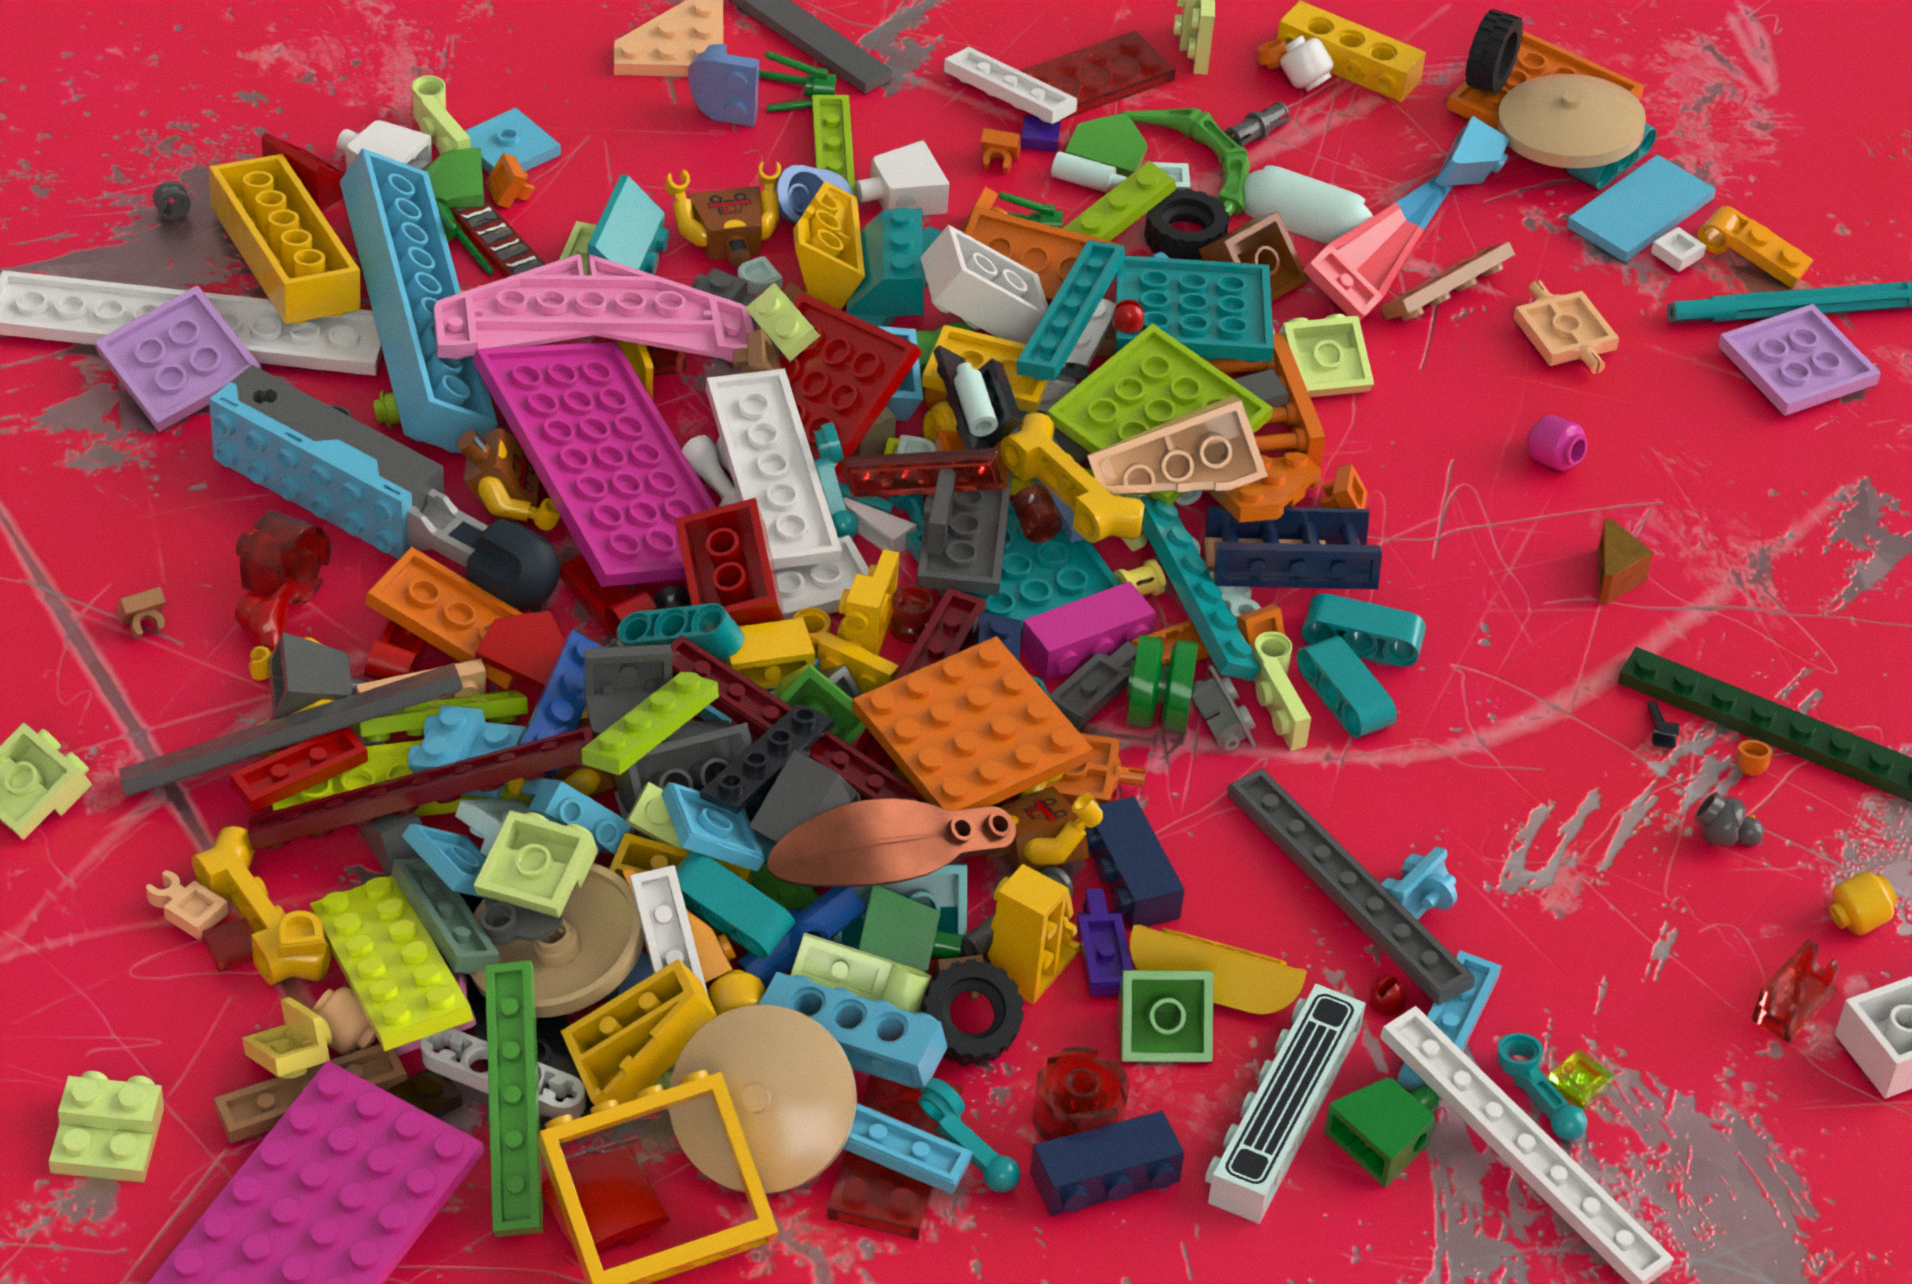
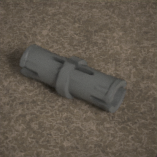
(1259, 124)

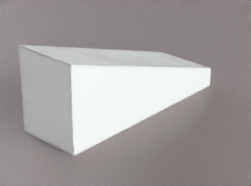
(880, 527)

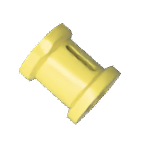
(1147, 586)

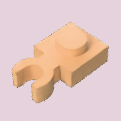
(189, 907)

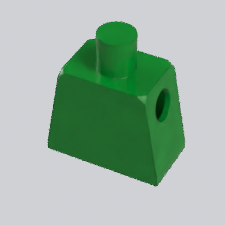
(905, 931)
(1383, 1126)

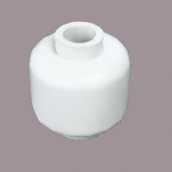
(1306, 63)

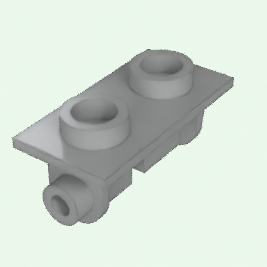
(1216, 697)

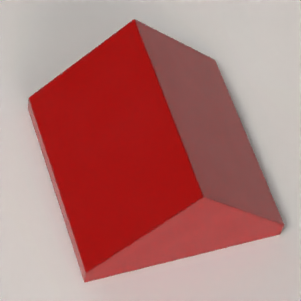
(315, 174)

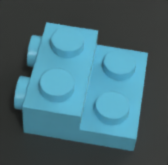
(460, 735)
(567, 805)

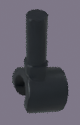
(1664, 732)

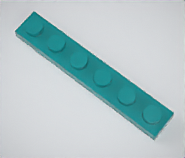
(1070, 310)
(1198, 591)

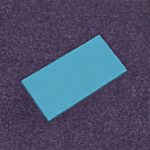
(1641, 208)

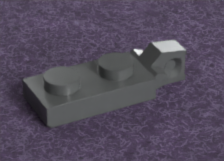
(1094, 685)

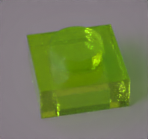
(1581, 1079)

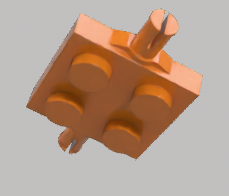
(1100, 774)

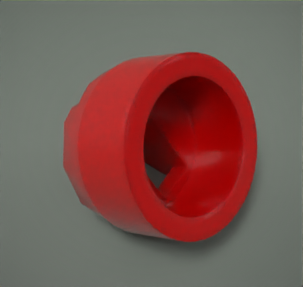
(1128, 316)
(1392, 1001)

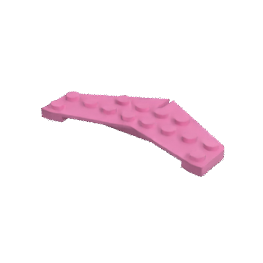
(610, 302)

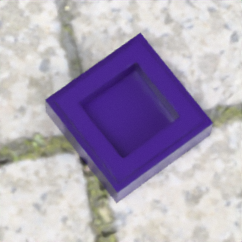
(1040, 134)

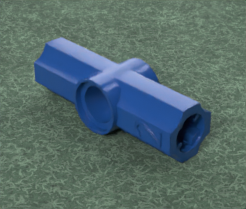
(822, 919)

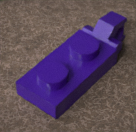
(1102, 945)

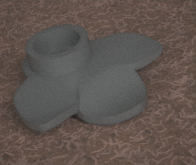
(510, 922)

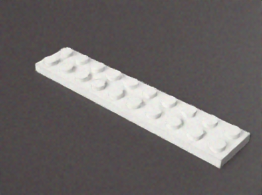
(90, 309)

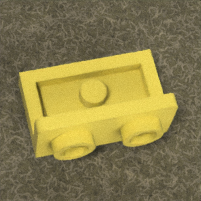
(293, 1046)

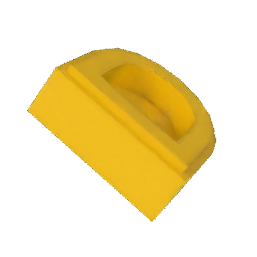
(300, 934)

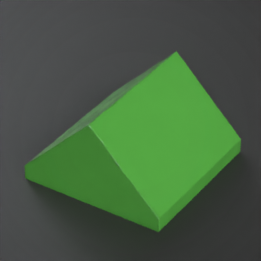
(816, 691)
(1166, 1015)

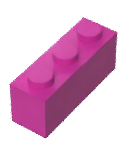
(1073, 633)

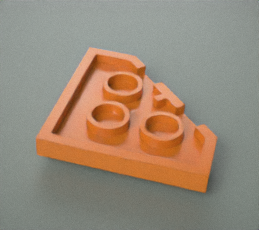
(1267, 496)

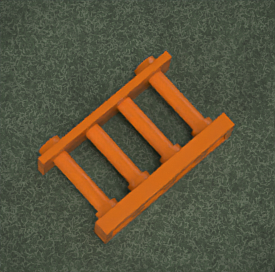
(1299, 413)

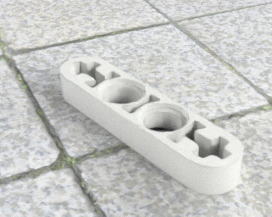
(471, 1049)

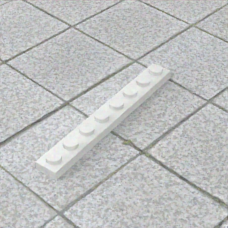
(1526, 1148)

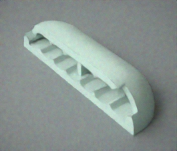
(1304, 203)

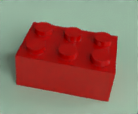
(731, 562)

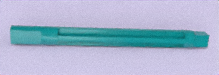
(1774, 303)

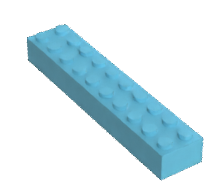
(405, 274)

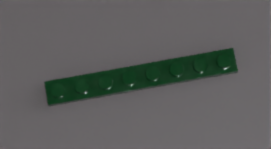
(1769, 722)

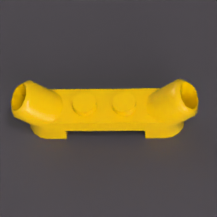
(1095, 509)
(226, 873)

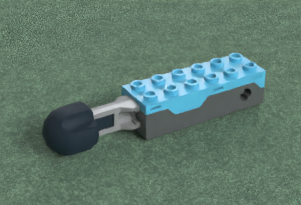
(370, 486)

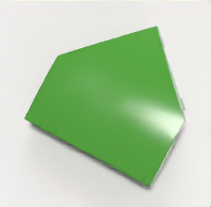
(1110, 141)
(458, 178)

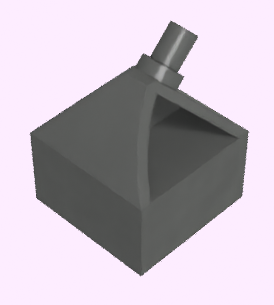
(798, 795)

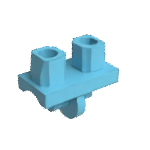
(1424, 883)

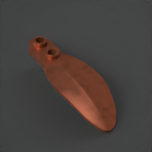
(885, 842)

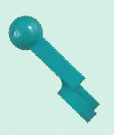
(831, 453)
(945, 1108)
(1566, 1120)

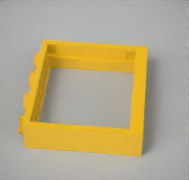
(682, 1257)

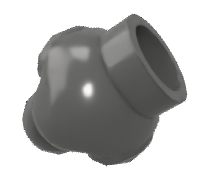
(1726, 822)

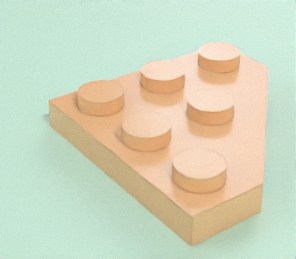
(670, 40)

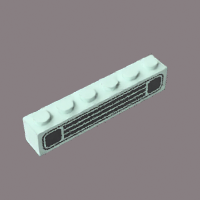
(1285, 1103)

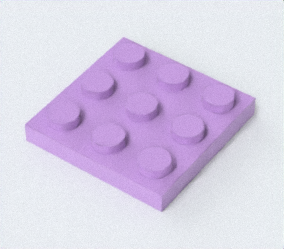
(175, 357)
(1799, 359)

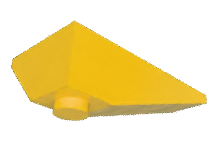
(830, 246)

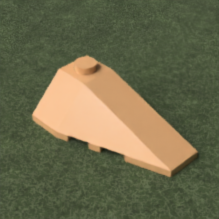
(1192, 452)

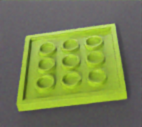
(1144, 387)

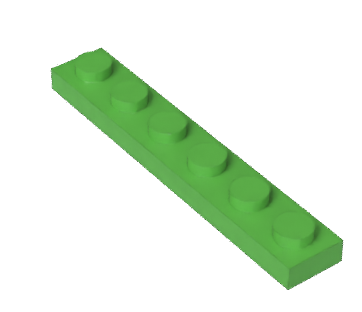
(513, 1099)

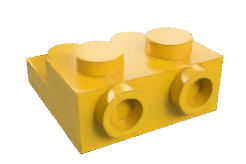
(869, 604)

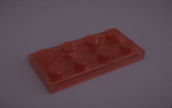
(1105, 71)
(877, 1195)

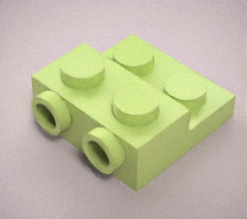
(1196, 31)
(1330, 354)
(37, 779)
(536, 863)
(107, 1127)

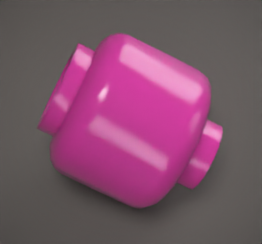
(1557, 442)

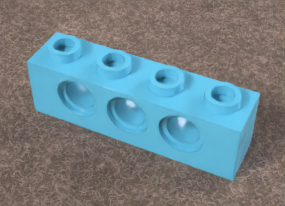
(868, 1046)

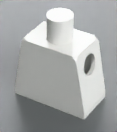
(389, 141)
(906, 179)

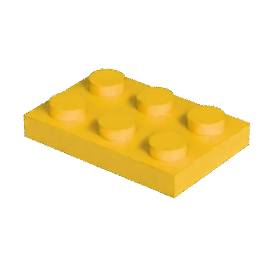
(977, 351)

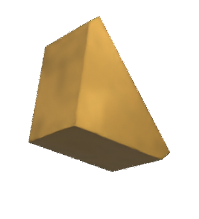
(1621, 562)

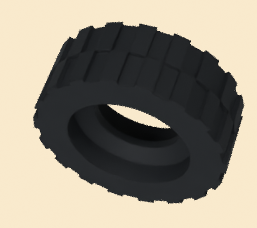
(1494, 51)
(1186, 207)
(1001, 993)

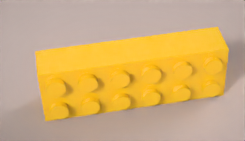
(284, 239)

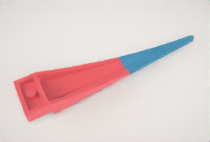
(1366, 260)

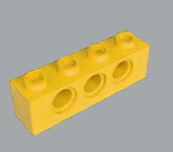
(1357, 51)

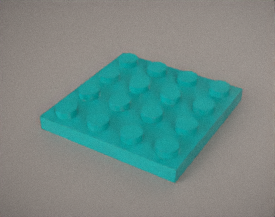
(1202, 304)
(1039, 574)

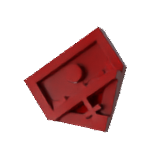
(523, 646)

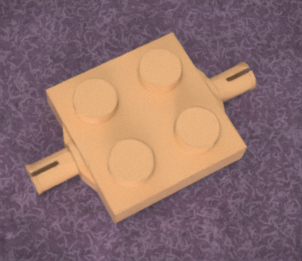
(1566, 327)

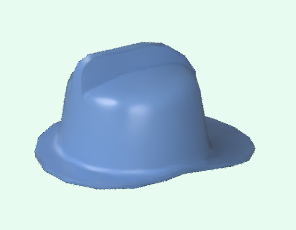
(798, 187)

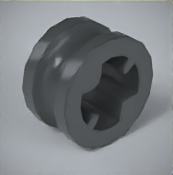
(173, 210)

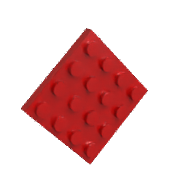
(845, 373)

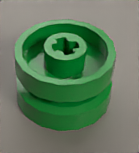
(1161, 684)

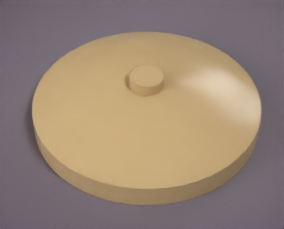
(1571, 120)
(586, 953)
(787, 1091)

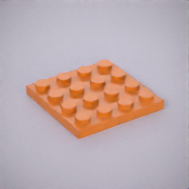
(1533, 60)
(972, 728)

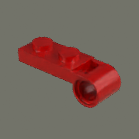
(605, 603)
(394, 653)

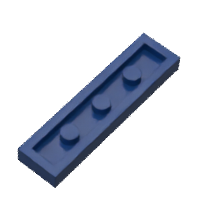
(563, 694)

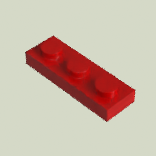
(298, 768)

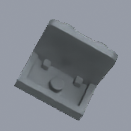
(622, 679)

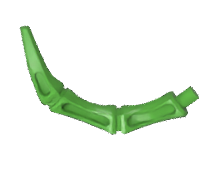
(1205, 131)

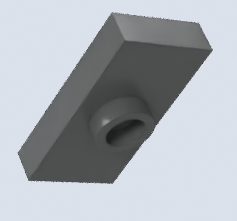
(939, 510)

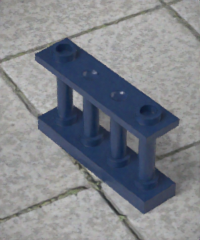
(1338, 564)

